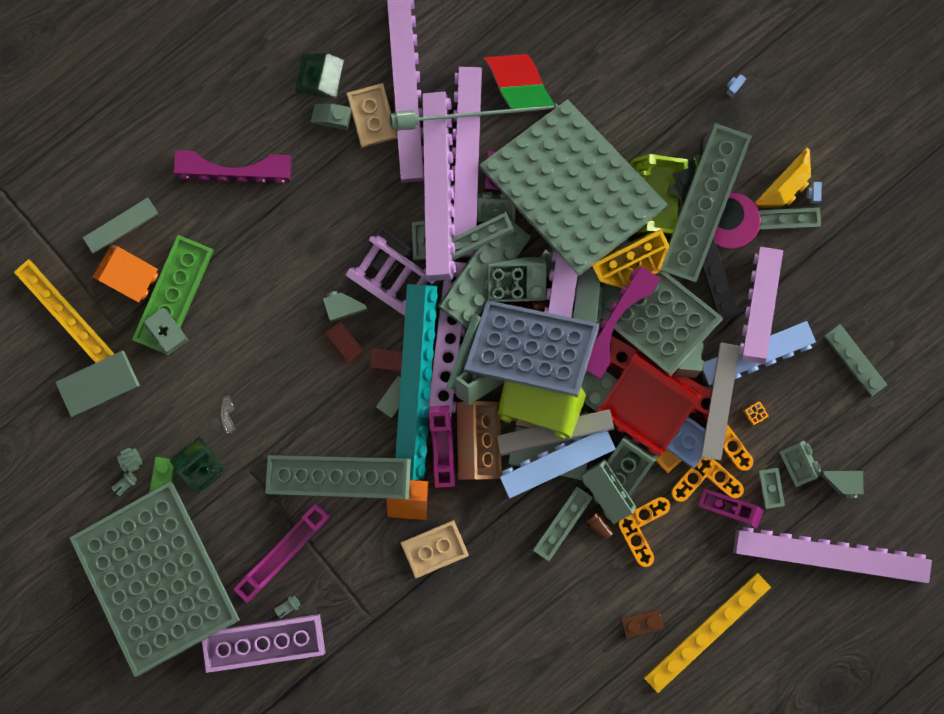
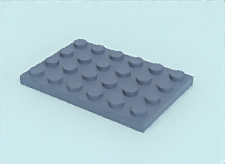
(532, 348)

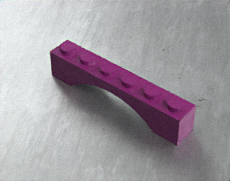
(272, 168)
(640, 286)
(282, 553)

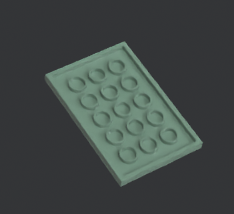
(664, 324)

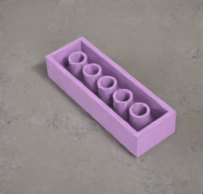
(264, 643)

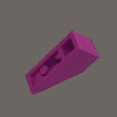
(731, 508)

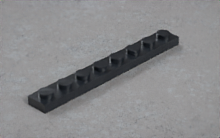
(712, 265)

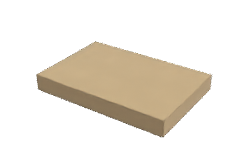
(371, 115)
(434, 549)

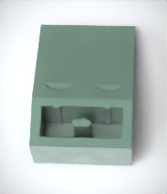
(517, 280)

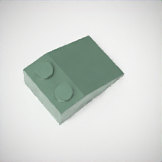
(630, 463)

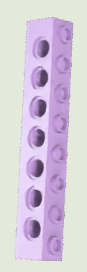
(442, 348)

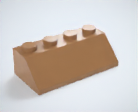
(477, 440)

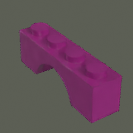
(442, 446)

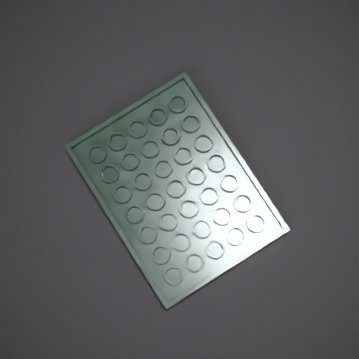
(573, 187)
(154, 579)

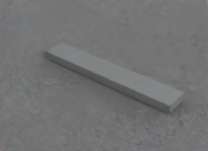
(720, 401)
(541, 436)

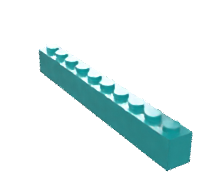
(416, 377)

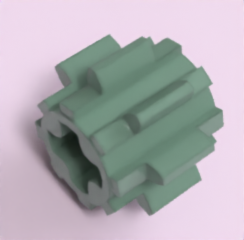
(129, 460)

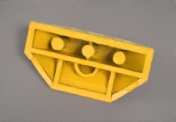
(788, 183)
(645, 251)

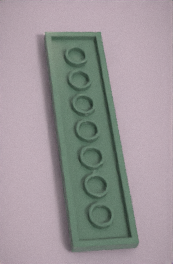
(705, 201)
(338, 476)

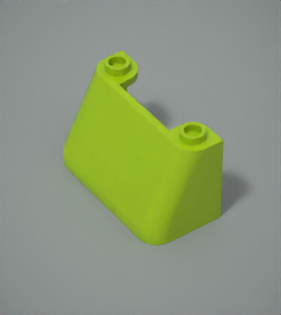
(658, 172)
(541, 408)

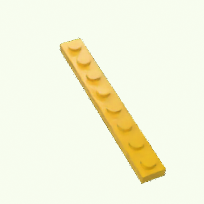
(63, 312)
(707, 632)

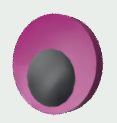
(738, 222)

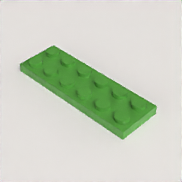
(175, 286)

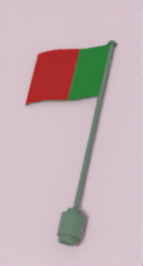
(517, 83)

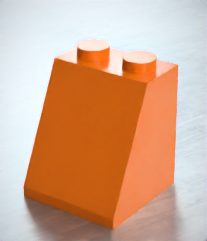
(126, 273)
(410, 508)

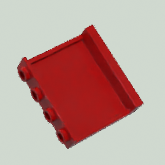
(649, 404)

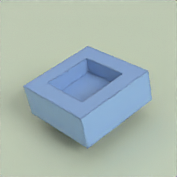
(734, 85)
(814, 192)

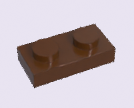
(642, 623)

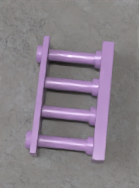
(374, 285)

